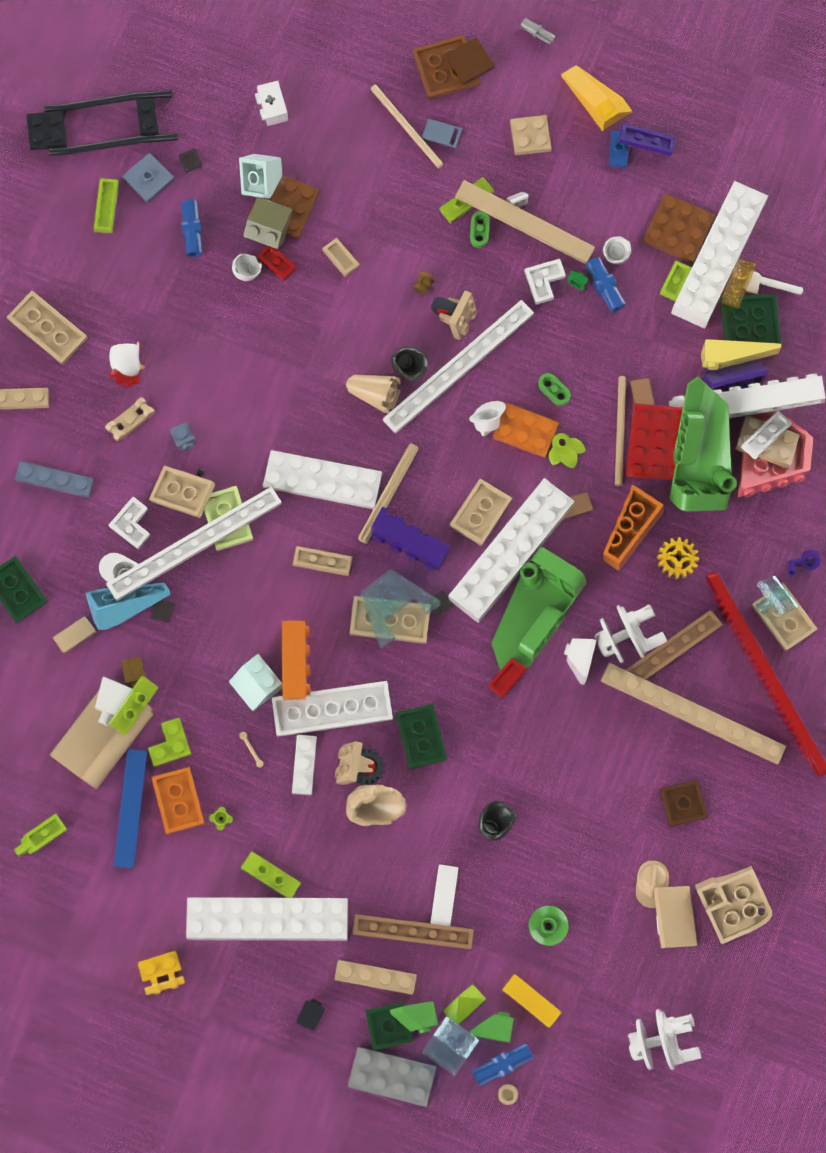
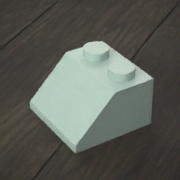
(259, 175)
(255, 682)

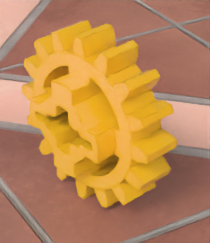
(677, 565)

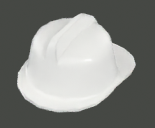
(488, 417)
(114, 565)

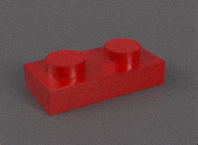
(276, 262)

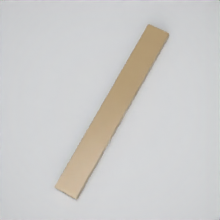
(524, 222)

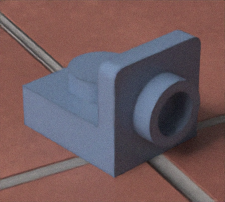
(183, 437)

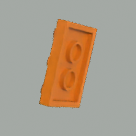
(526, 430)
(178, 800)

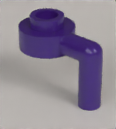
(809, 564)

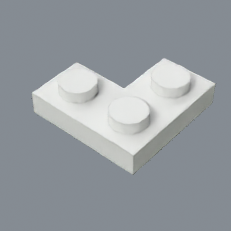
(539, 278)
(126, 523)

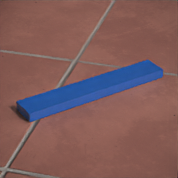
(130, 809)

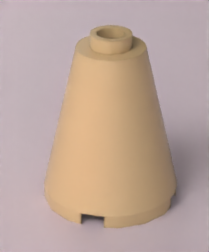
(375, 390)

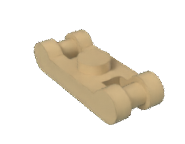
(130, 419)

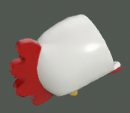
(125, 364)

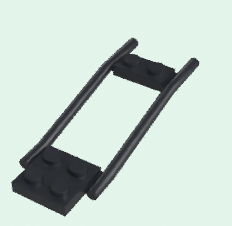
(48, 128)

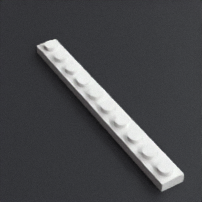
(458, 366)
(193, 543)

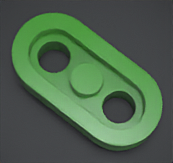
(479, 230)
(554, 390)

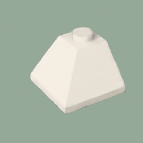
(580, 657)

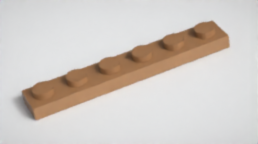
(676, 646)
(413, 932)

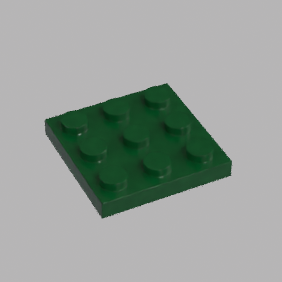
(753, 321)

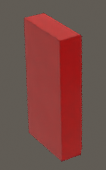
(507, 678)

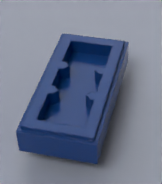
(618, 152)

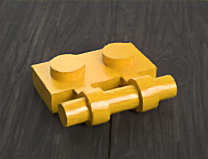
(160, 966)

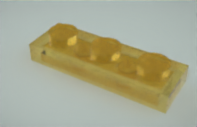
(738, 283)

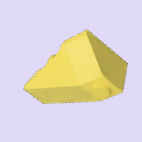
(723, 353)

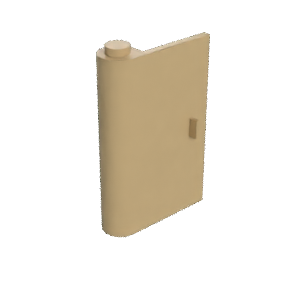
(93, 748)

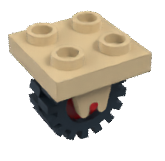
(358, 765)

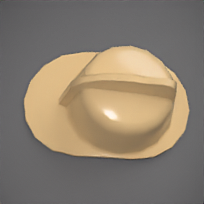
(650, 876)

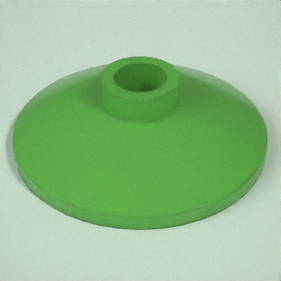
(550, 915)

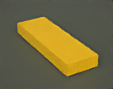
(531, 1001)

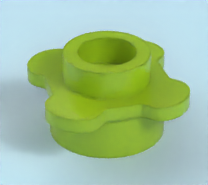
(221, 823)

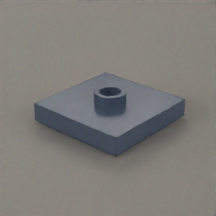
(148, 178)

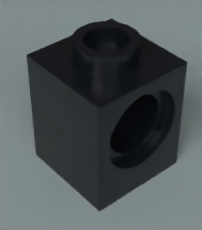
(310, 1014)

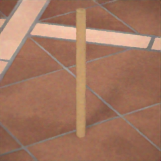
(408, 128)
(620, 431)

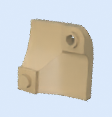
(734, 903)

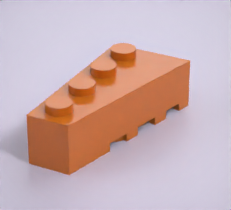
(632, 526)
(295, 660)

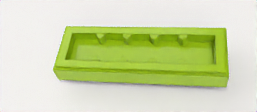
(106, 205)
(456, 208)
(133, 705)
(270, 875)

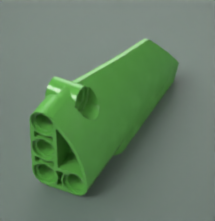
(702, 452)
(536, 607)

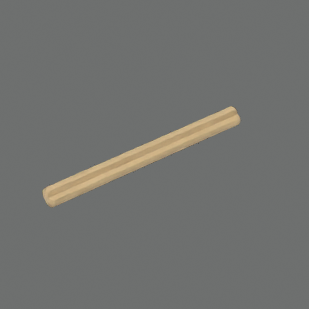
(389, 490)

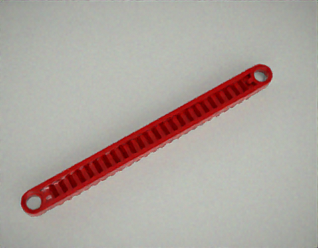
(766, 673)

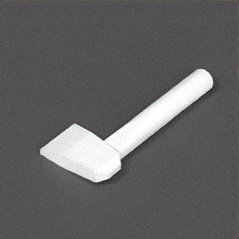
(758, 279)

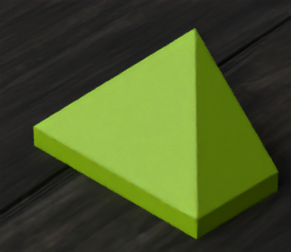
(464, 1004)

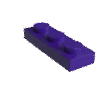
(646, 139)

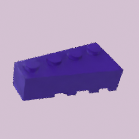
(409, 540)

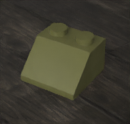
(268, 222)

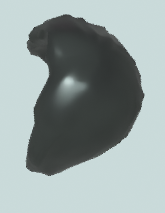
(409, 363)
(496, 820)

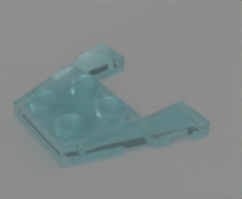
(390, 595)

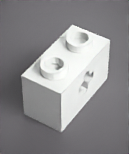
(268, 94)

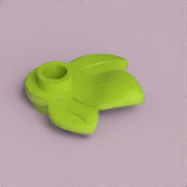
(566, 454)

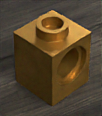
(133, 670)

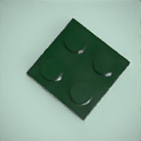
(386, 1029)

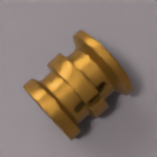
(423, 283)

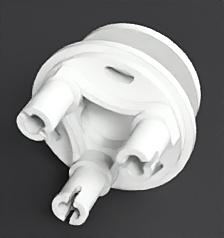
(608, 643)
(668, 1029)

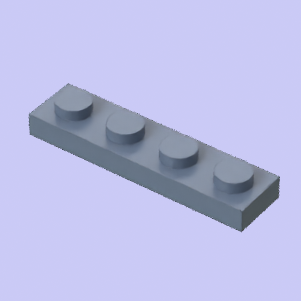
(54, 479)

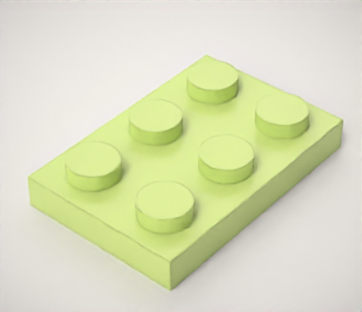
(221, 503)

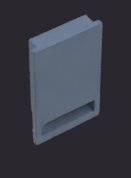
(440, 133)

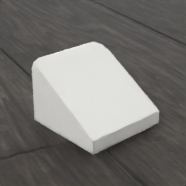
(518, 199)

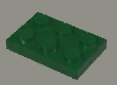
(19, 591)
(421, 736)

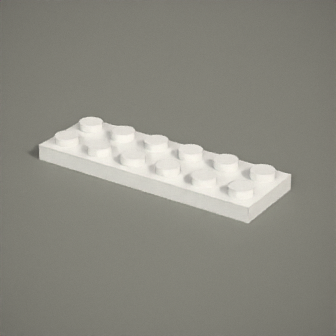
(322, 479)
(333, 709)

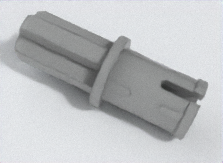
(537, 31)

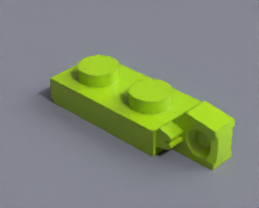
(41, 836)

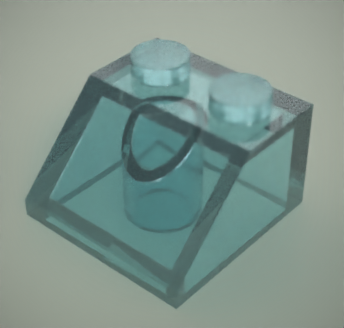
(450, 1046)

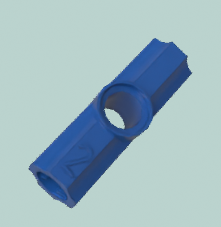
(191, 228)
(605, 285)
(502, 1064)

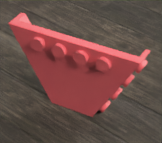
(763, 475)

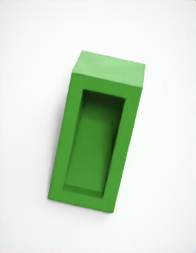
(416, 1016)
(495, 1028)

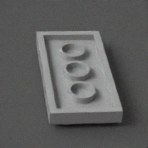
(391, 1076)

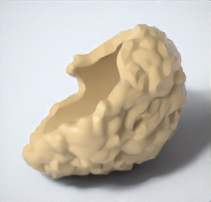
(375, 805)

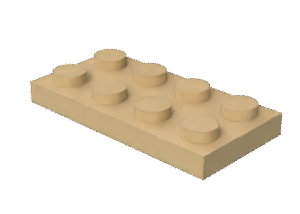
(47, 327)
(406, 625)

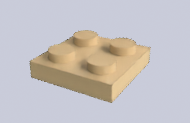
(530, 135)

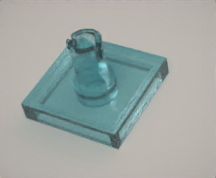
(775, 597)

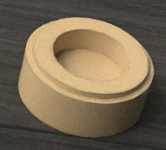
(508, 1094)

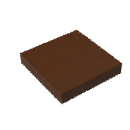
(470, 61)
(683, 803)

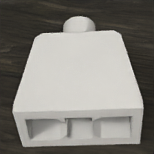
(110, 698)

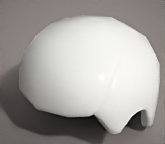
(617, 250)
(246, 267)

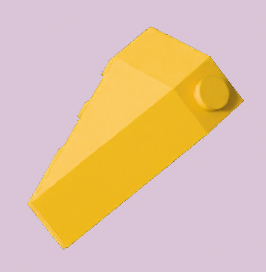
(599, 100)

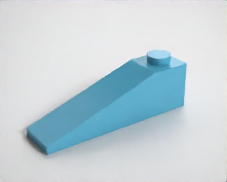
(110, 613)

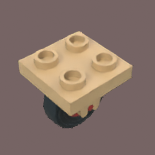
(456, 312)

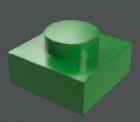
(577, 280)

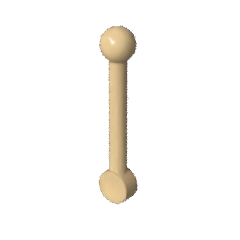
(243, 736)

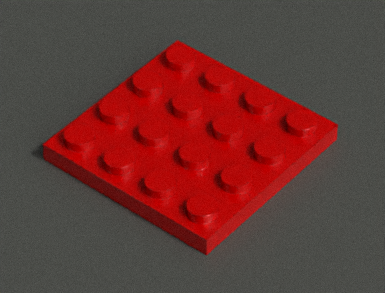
(653, 441)

